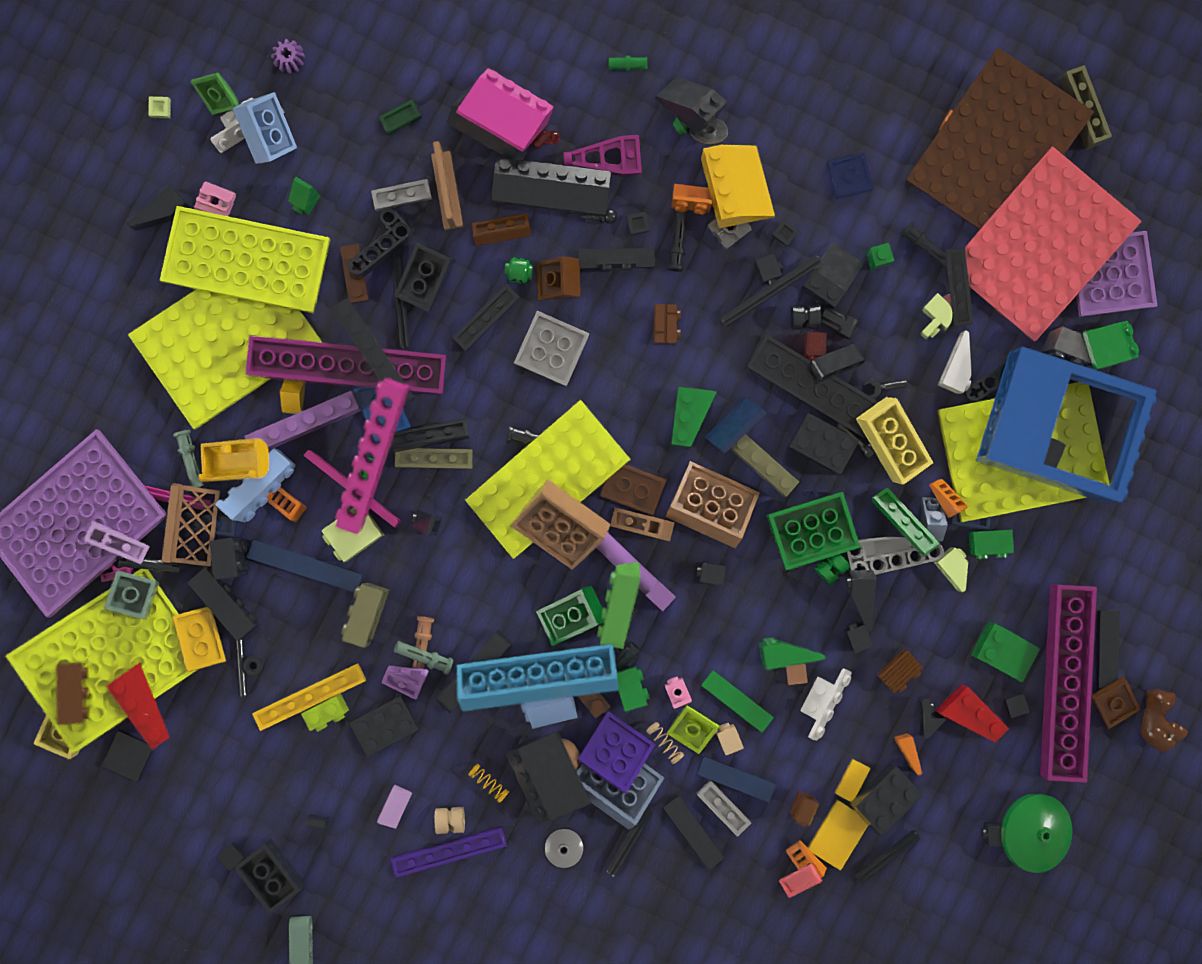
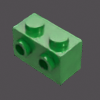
(991, 542)
(630, 688)

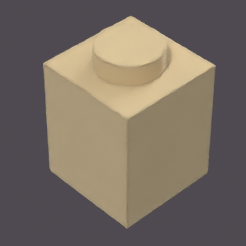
(729, 738)

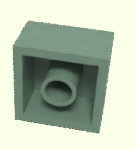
(131, 595)

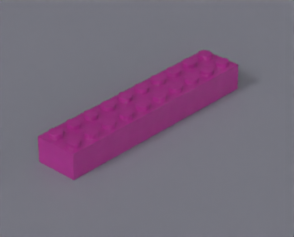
(339, 364)
(1068, 683)

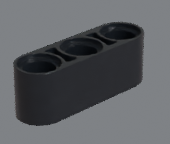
(837, 362)

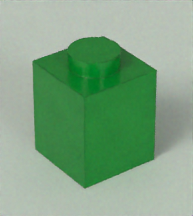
(880, 256)

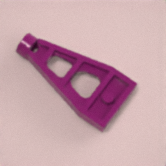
(630, 156)

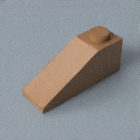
(642, 524)

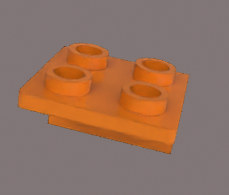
(691, 198)

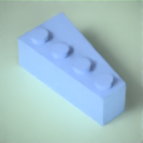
(253, 492)

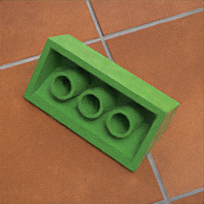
(620, 604)

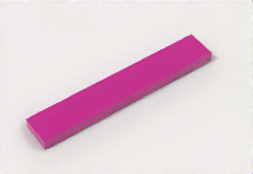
(341, 479)

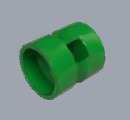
(838, 564)

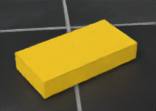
(852, 780)

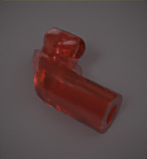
(546, 137)

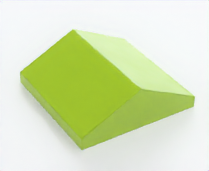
(692, 729)

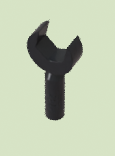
(885, 386)

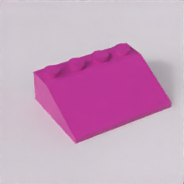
(505, 109)

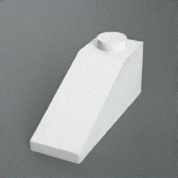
(958, 368)

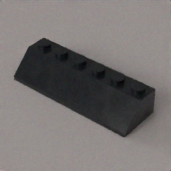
(551, 186)

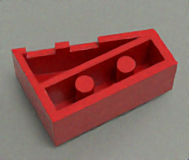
(968, 710)

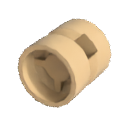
(449, 820)

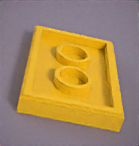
(198, 639)
(838, 835)

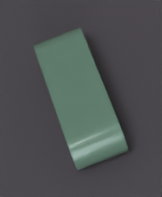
(300, 940)

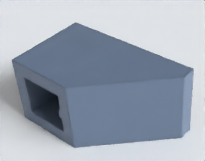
(933, 517)

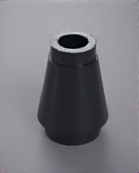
(627, 654)

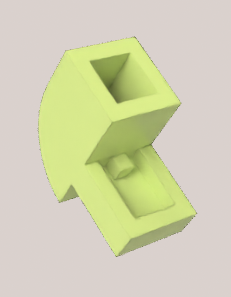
(941, 314)

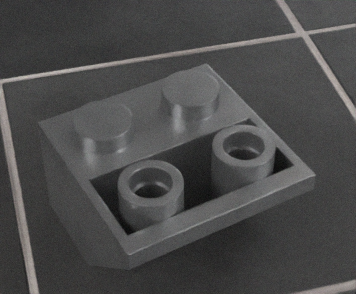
(1067, 346)

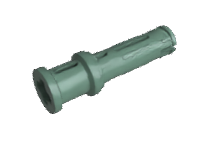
(187, 451)
(432, 659)

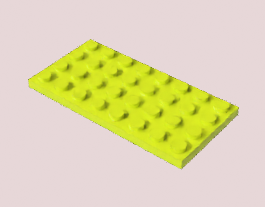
(245, 259)
(570, 453)

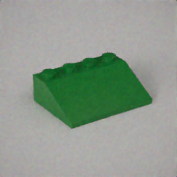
(813, 530)

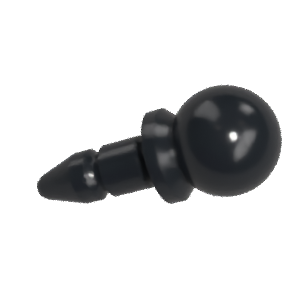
(611, 217)

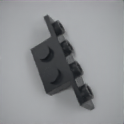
(616, 258)

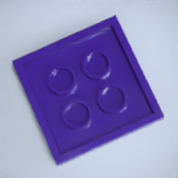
(616, 752)

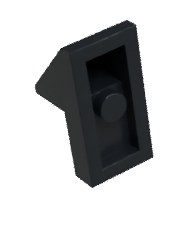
(928, 723)

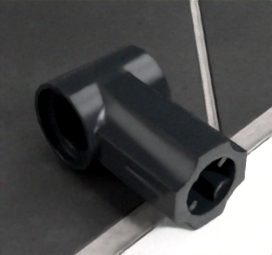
(843, 324)

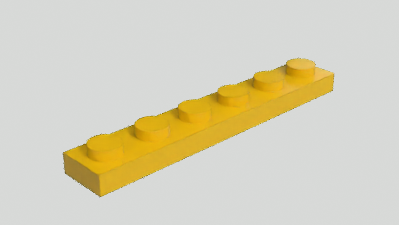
(309, 697)

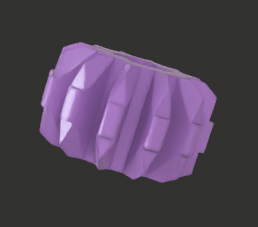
(282, 52)

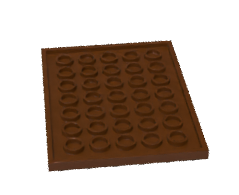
(996, 138)

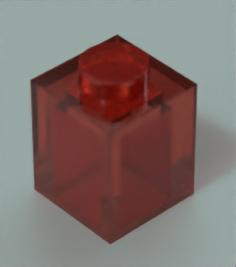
(814, 345)

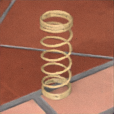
(653, 728)

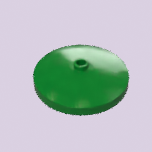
(1036, 832)

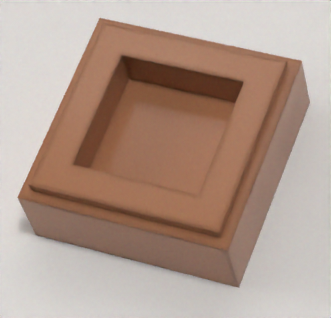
(796, 674)

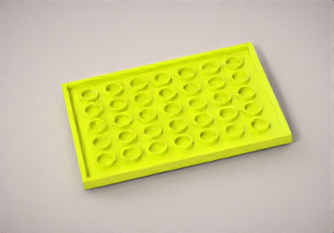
(203, 348)
(998, 492)
(109, 647)

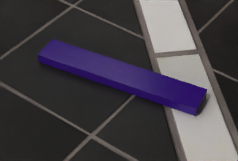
(448, 852)

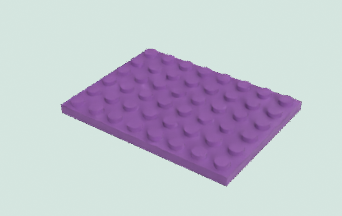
(48, 522)

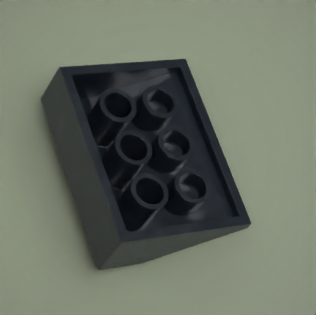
(547, 777)

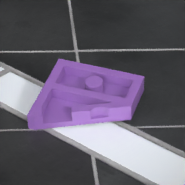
(405, 680)

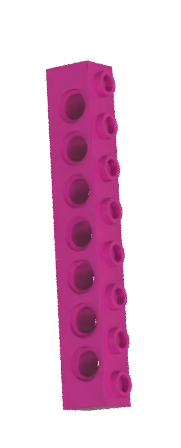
(355, 521)

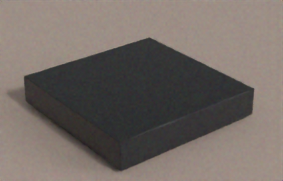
(128, 756)

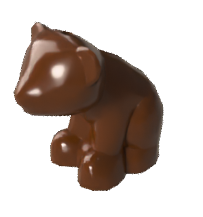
(1154, 726)

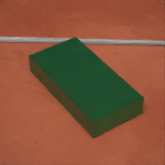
(400, 117)

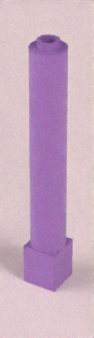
(648, 583)

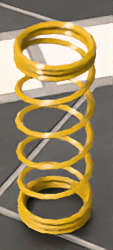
(474, 770)

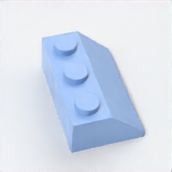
(265, 128)

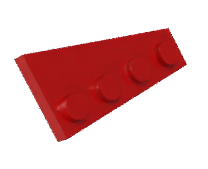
(137, 701)

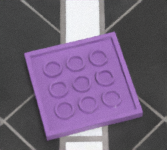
(1122, 282)

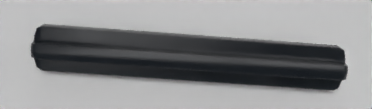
(629, 843)
(887, 857)

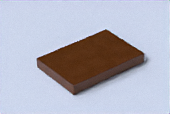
(634, 489)

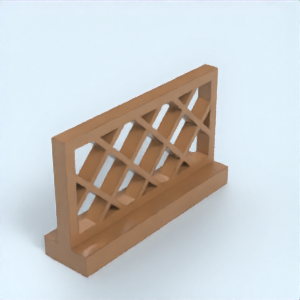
(446, 188)
(173, 524)

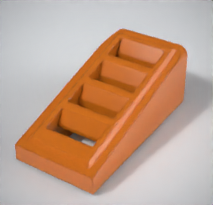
(948, 499)
(293, 511)
(908, 748)
(810, 858)

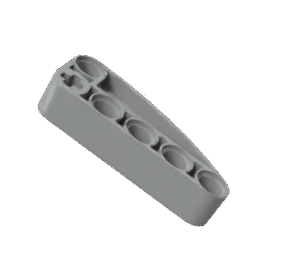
(884, 549)

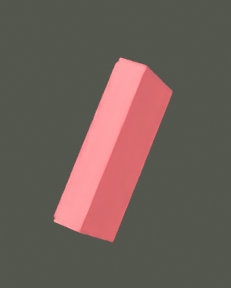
(800, 880)

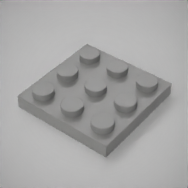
(551, 348)

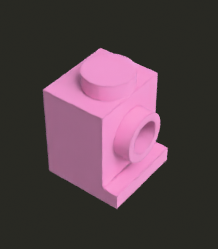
(677, 700)

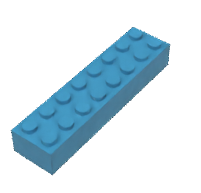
(537, 677)

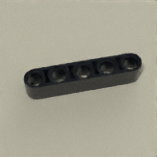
(490, 651)

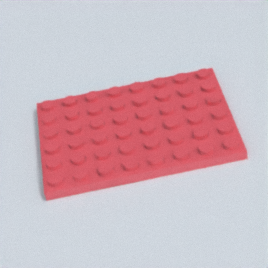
(1045, 243)

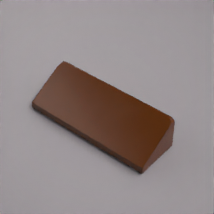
(501, 229)

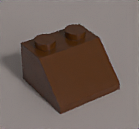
(558, 278)

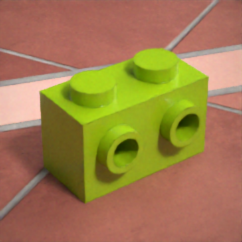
(324, 712)

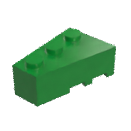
(689, 414)

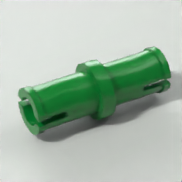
(628, 63)

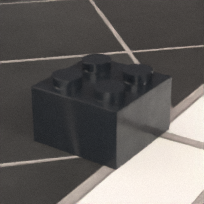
(229, 557)

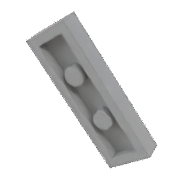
(401, 194)
(724, 808)

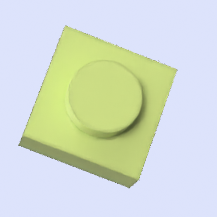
(159, 107)

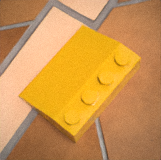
(736, 184)

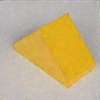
(292, 396)

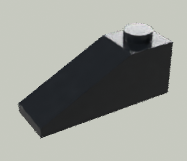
(158, 210)
(426, 523)
(862, 589)

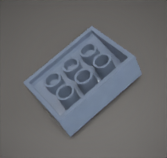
(622, 807)

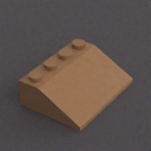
(713, 505)
(560, 525)

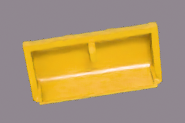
(234, 460)

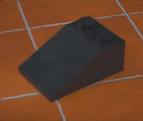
(691, 103)
(424, 276)
(833, 277)

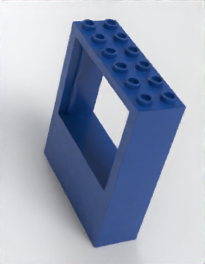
(1027, 414)

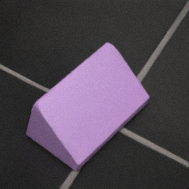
(394, 807)

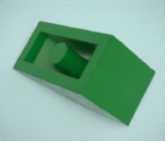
(302, 196)

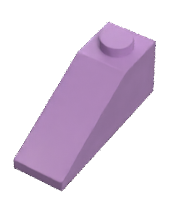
(116, 542)

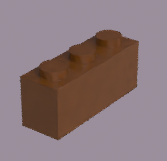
(72, 693)

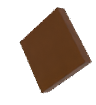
(1115, 703)

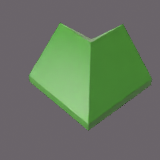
(215, 93)

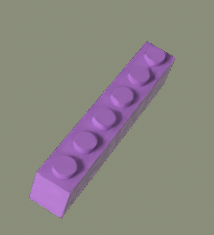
(308, 420)

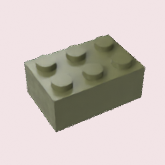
(364, 614)

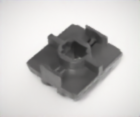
(729, 238)

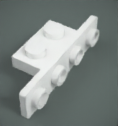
(232, 133)
(823, 700)

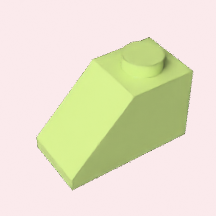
(954, 567)

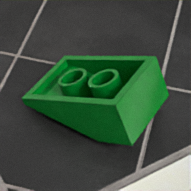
(1111, 345)
(571, 615)
(1005, 651)
(782, 654)

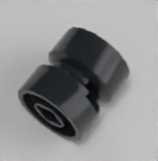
(805, 316)

